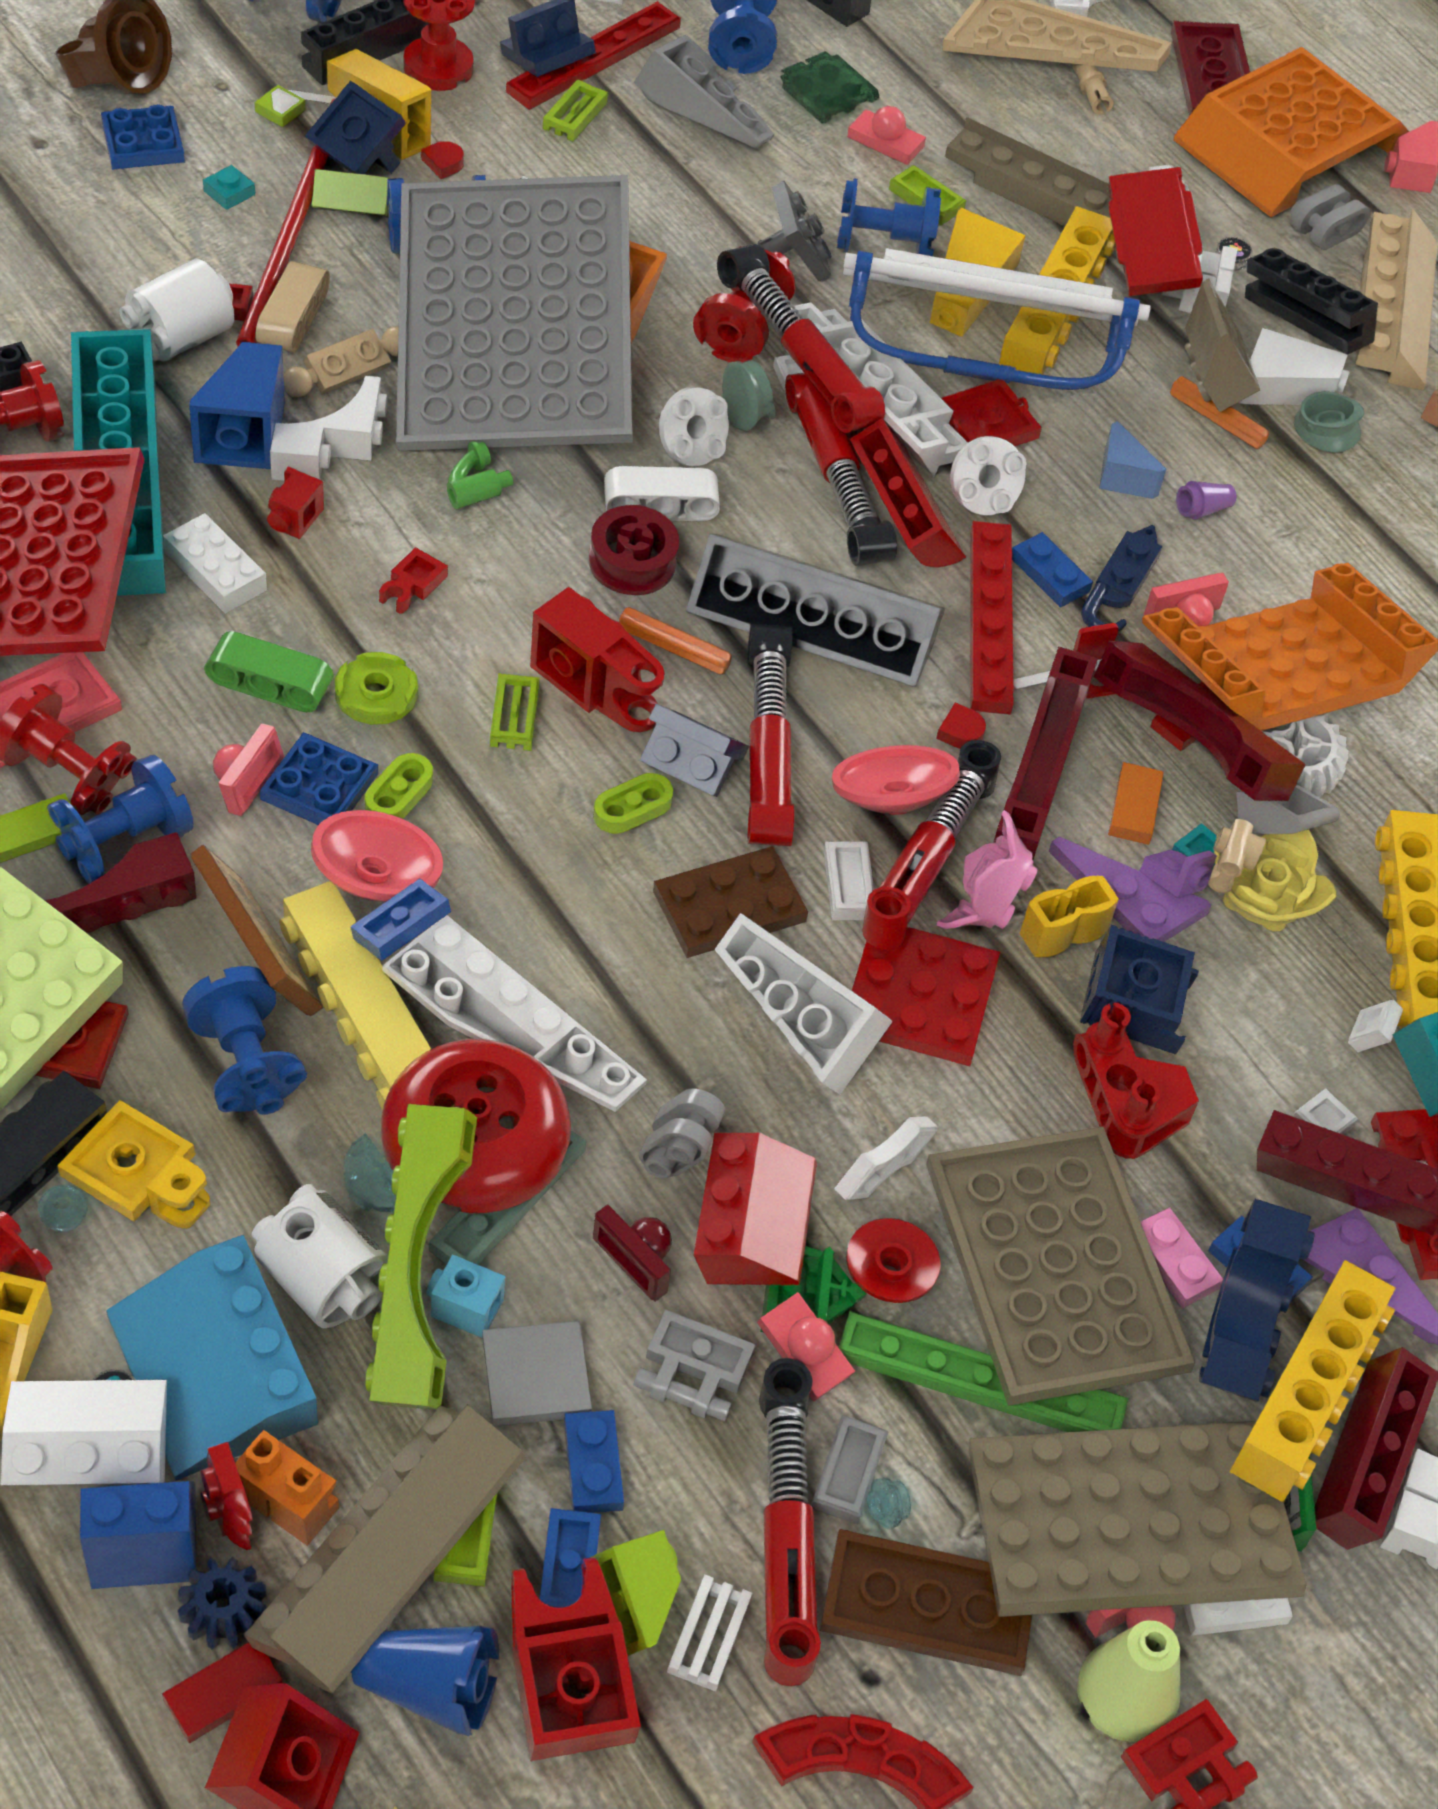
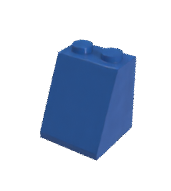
(239, 408)
(138, 1533)

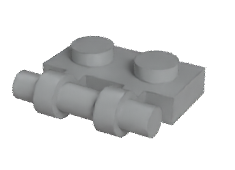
(698, 1352)

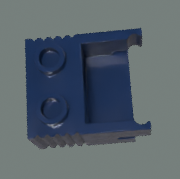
(1146, 979)

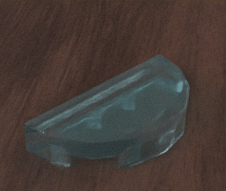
(368, 1176)

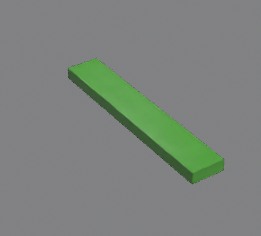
(968, 1375)

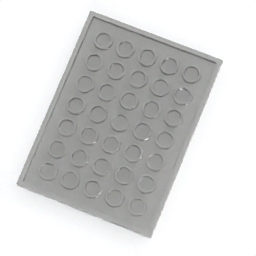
(514, 313)

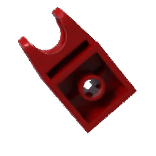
(593, 659)
(567, 1647)

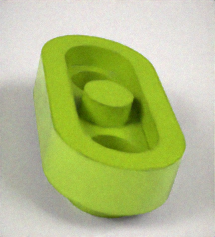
(394, 790)
(630, 803)

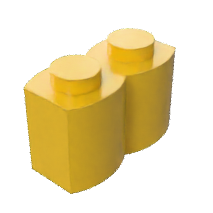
(1068, 916)

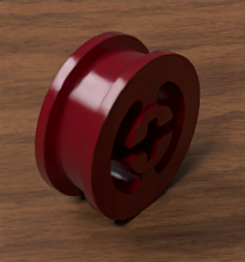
(636, 533)

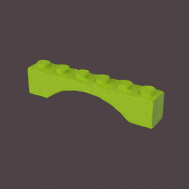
(435, 1153)

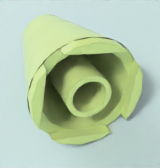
(1132, 1682)

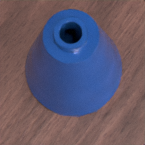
(434, 1673)

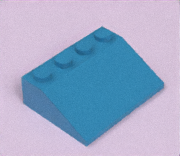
(220, 1349)

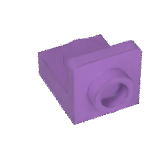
(1179, 873)

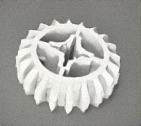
(1318, 747)

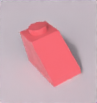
(1414, 159)

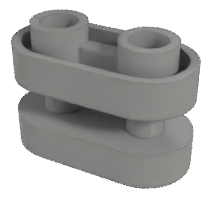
(1329, 216)
(681, 1133)

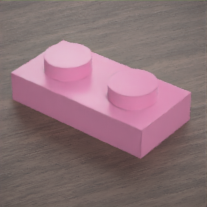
(1179, 1259)

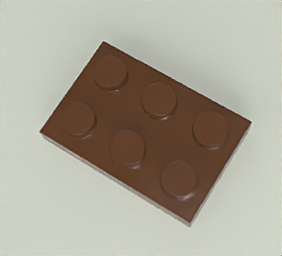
(710, 898)

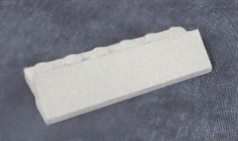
(911, 406)

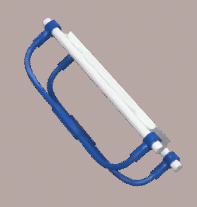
(997, 286)

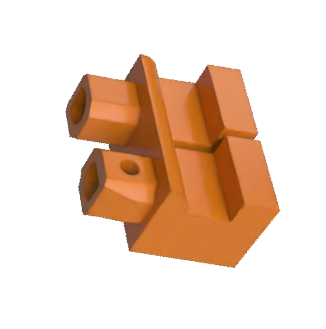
(287, 1487)

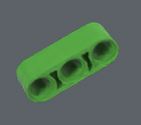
(269, 671)

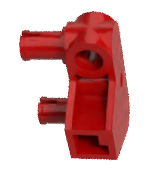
(1131, 1096)

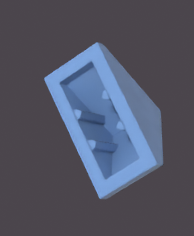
(1130, 466)

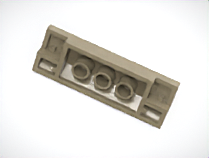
(1026, 174)
(386, 1547)

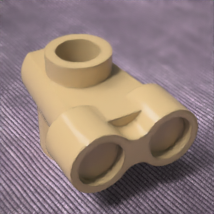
(1237, 850)

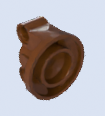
(120, 46)

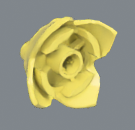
(1281, 883)

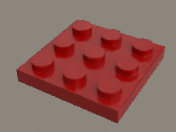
(930, 991)

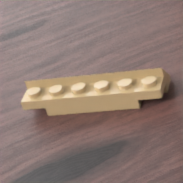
(1401, 280)

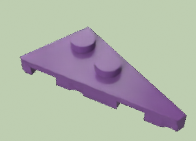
(1142, 903)
(1356, 1241)

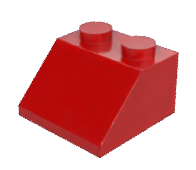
(281, 1752)

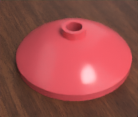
(896, 778)
(374, 854)

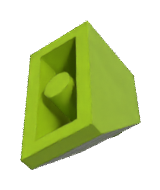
(642, 1586)

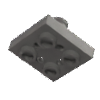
(798, 232)

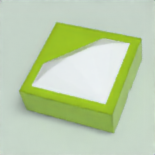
(280, 106)

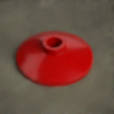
(897, 1245)

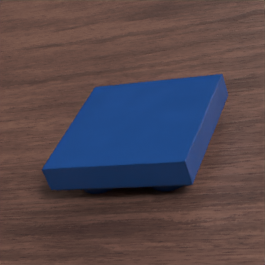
(142, 137)
(318, 780)

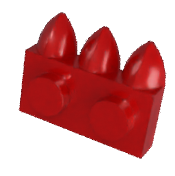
(225, 1496)

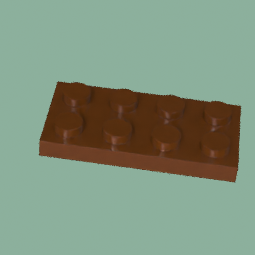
(921, 1603)

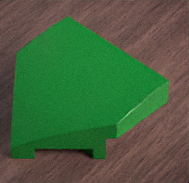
(821, 1286)

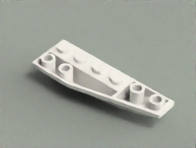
(491, 1001)

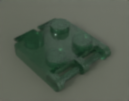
(827, 86)

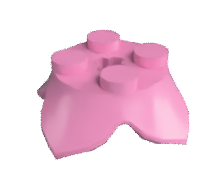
(992, 881)

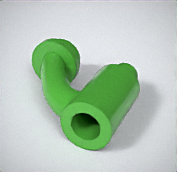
(477, 487)

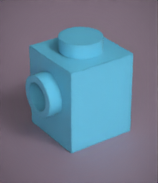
(466, 1295)

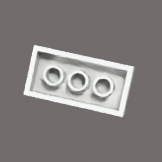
(215, 563)

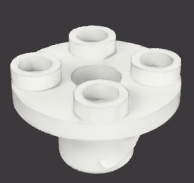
(694, 426)
(988, 475)

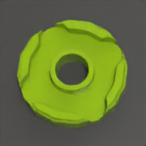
(372, 706)

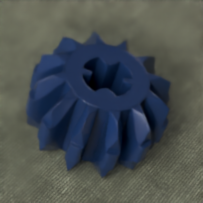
(201, 1605)

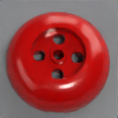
(505, 1163)

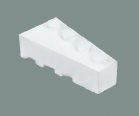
(811, 1008)

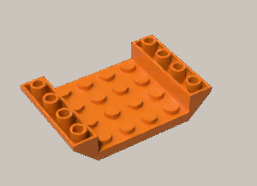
(1284, 128)
(1304, 655)

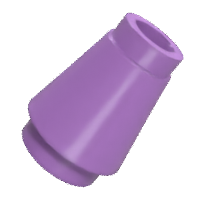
(1204, 498)

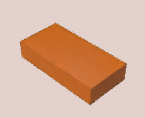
(1136, 803)

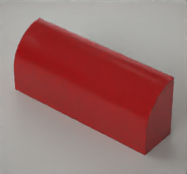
(906, 496)

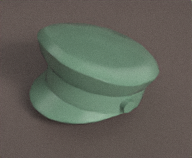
(747, 394)
(1329, 421)

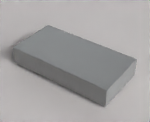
(849, 1469)

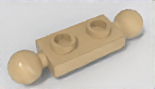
(342, 363)

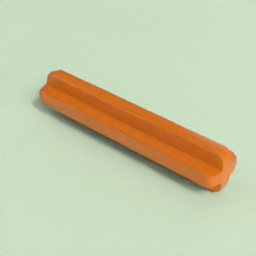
(1228, 419)
(675, 640)

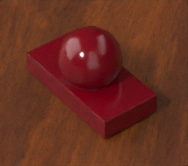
(636, 1249)

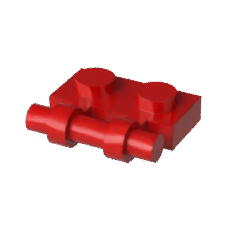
(1181, 1750)

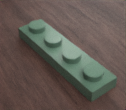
(477, 1234)

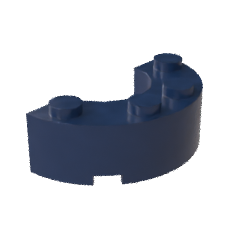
(1249, 1299)

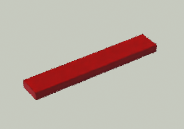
(610, 47)

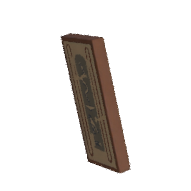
(256, 931)

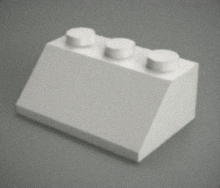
(84, 1432)

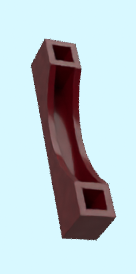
(1048, 745)
(1245, 753)
(145, 880)

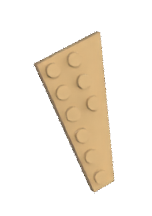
(1051, 34)

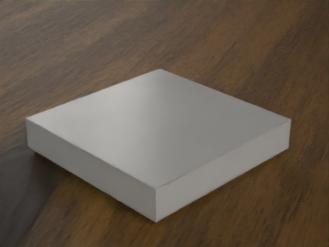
(535, 1372)

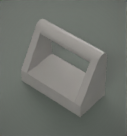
(1286, 817)

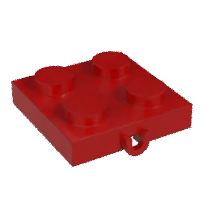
(994, 412)

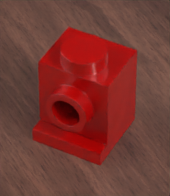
(295, 503)

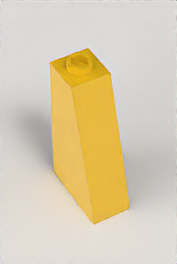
(391, 87)
(981, 243)

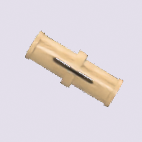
(1094, 86)

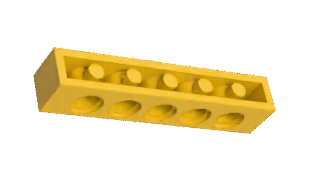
(1078, 257)
(1411, 906)
(1313, 1383)

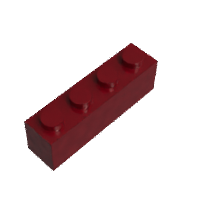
(1350, 1171)
(1374, 1448)

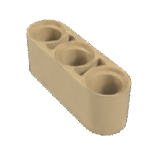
(293, 306)

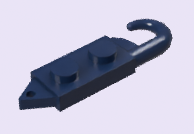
(1123, 574)

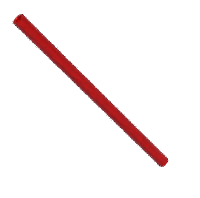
(284, 244)

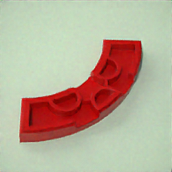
(865, 1748)

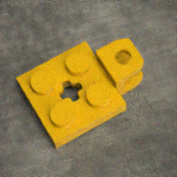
(158, 1178)

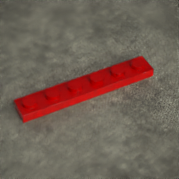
(991, 618)

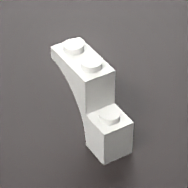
(342, 434)

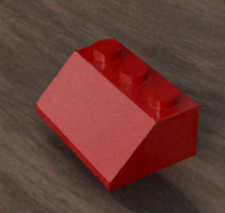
(754, 1211)

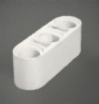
(673, 491)

